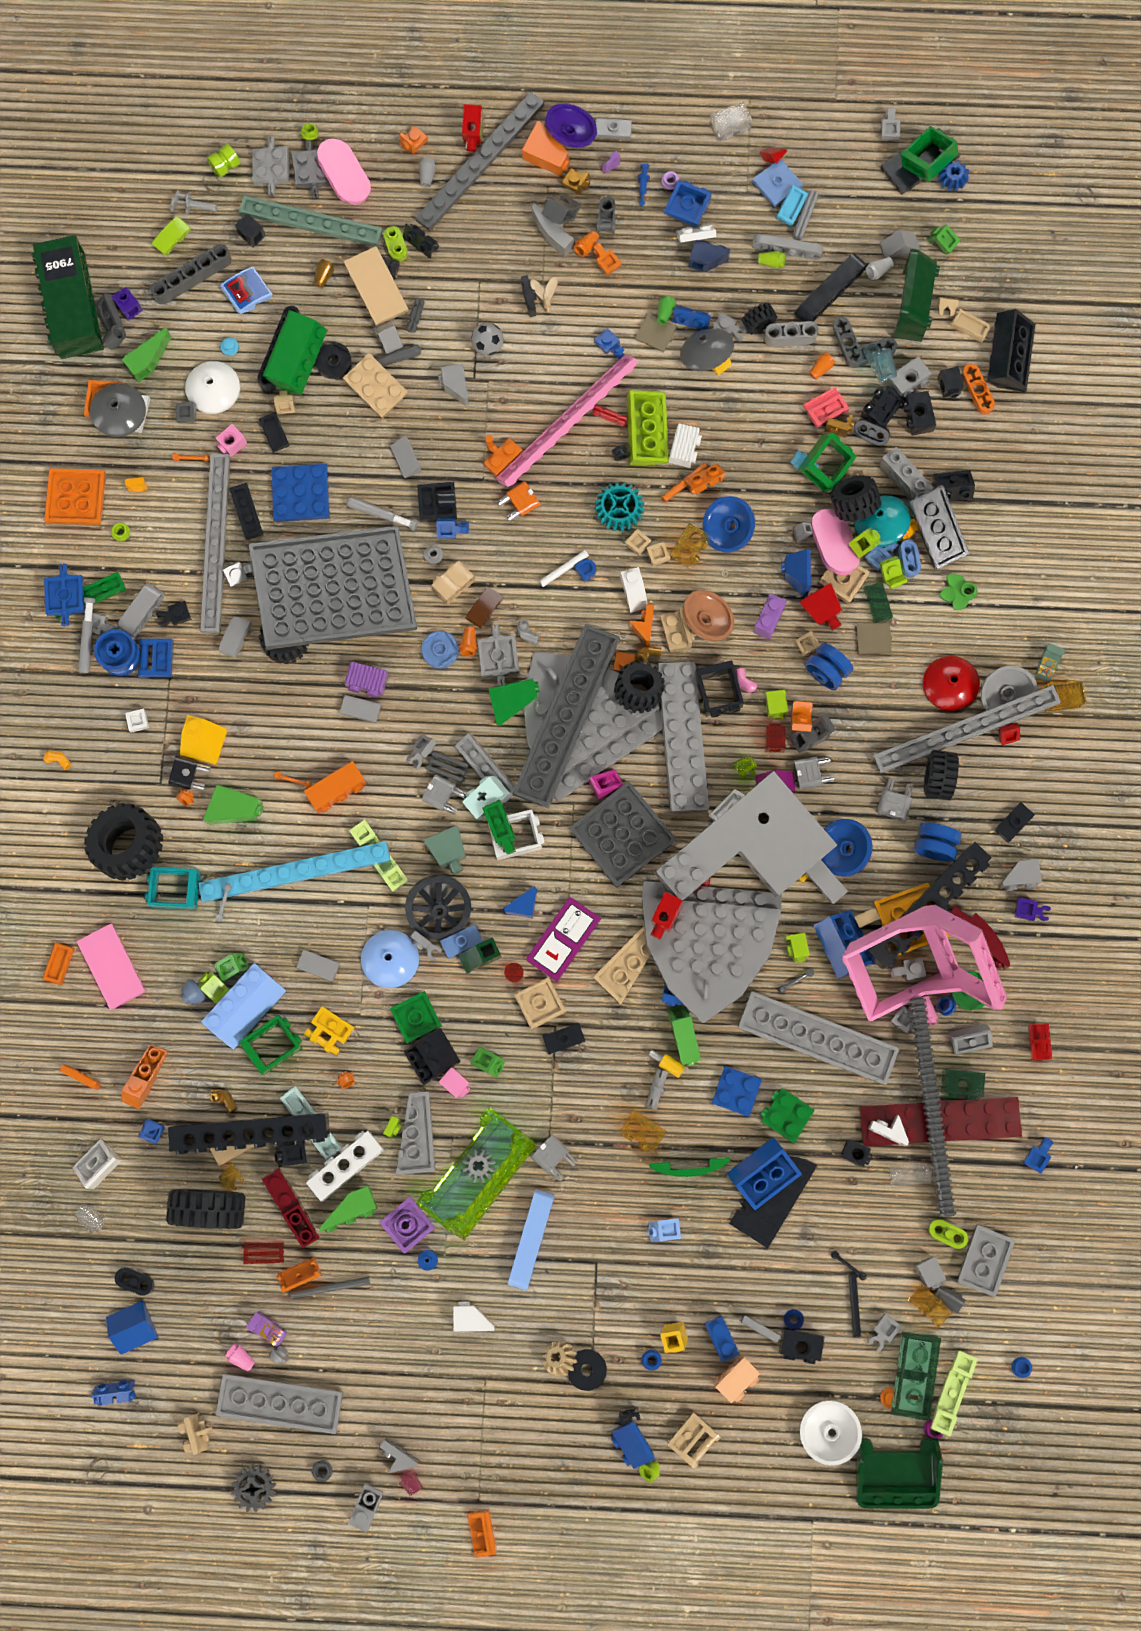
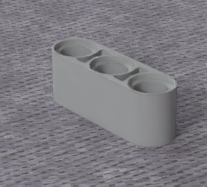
(797, 328)
(141, 610)

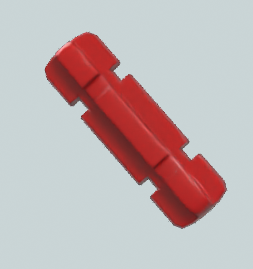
(610, 415)

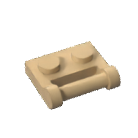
(688, 1435)

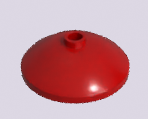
(945, 693)

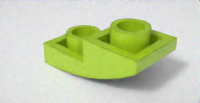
(171, 235)

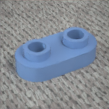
(909, 559)

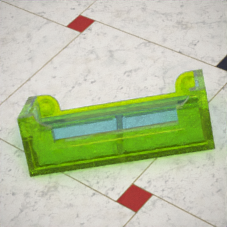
(459, 1201)

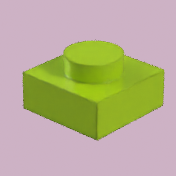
(393, 1127)

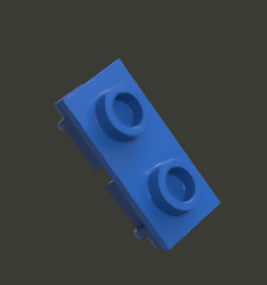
(685, 316)
(104, 1392)

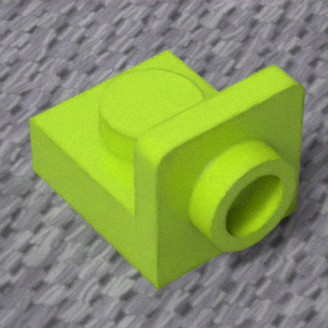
(892, 572)
(213, 986)

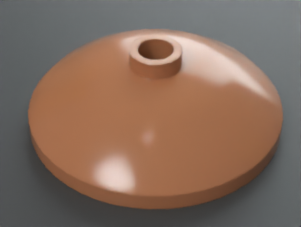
(708, 615)

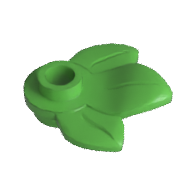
(955, 591)

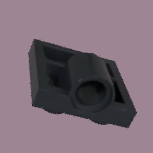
(437, 501)

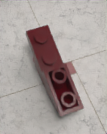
(994, 944)
(291, 1208)

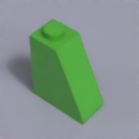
(232, 807)
(684, 1035)

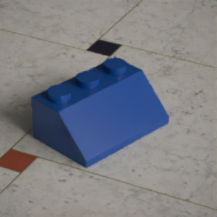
(835, 935)
(764, 1173)

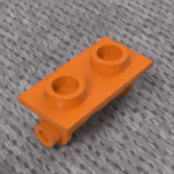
(711, 476)

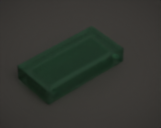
(878, 602)

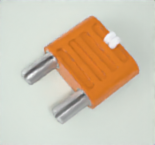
(522, 500)

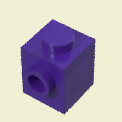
(127, 303)

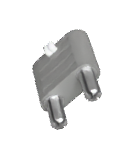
(808, 772)
(439, 793)
(895, 804)
(551, 1154)

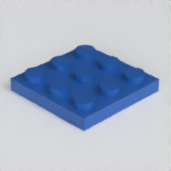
(300, 493)

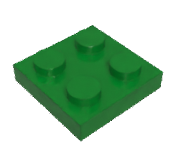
(415, 1017)

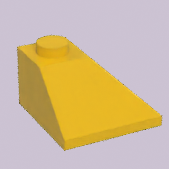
(202, 740)

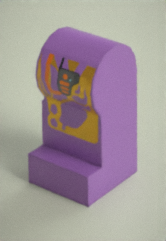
(267, 1329)

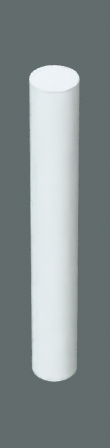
(562, 569)

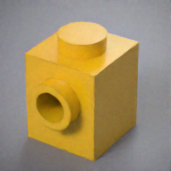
(674, 1337)

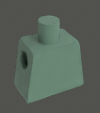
(447, 849)

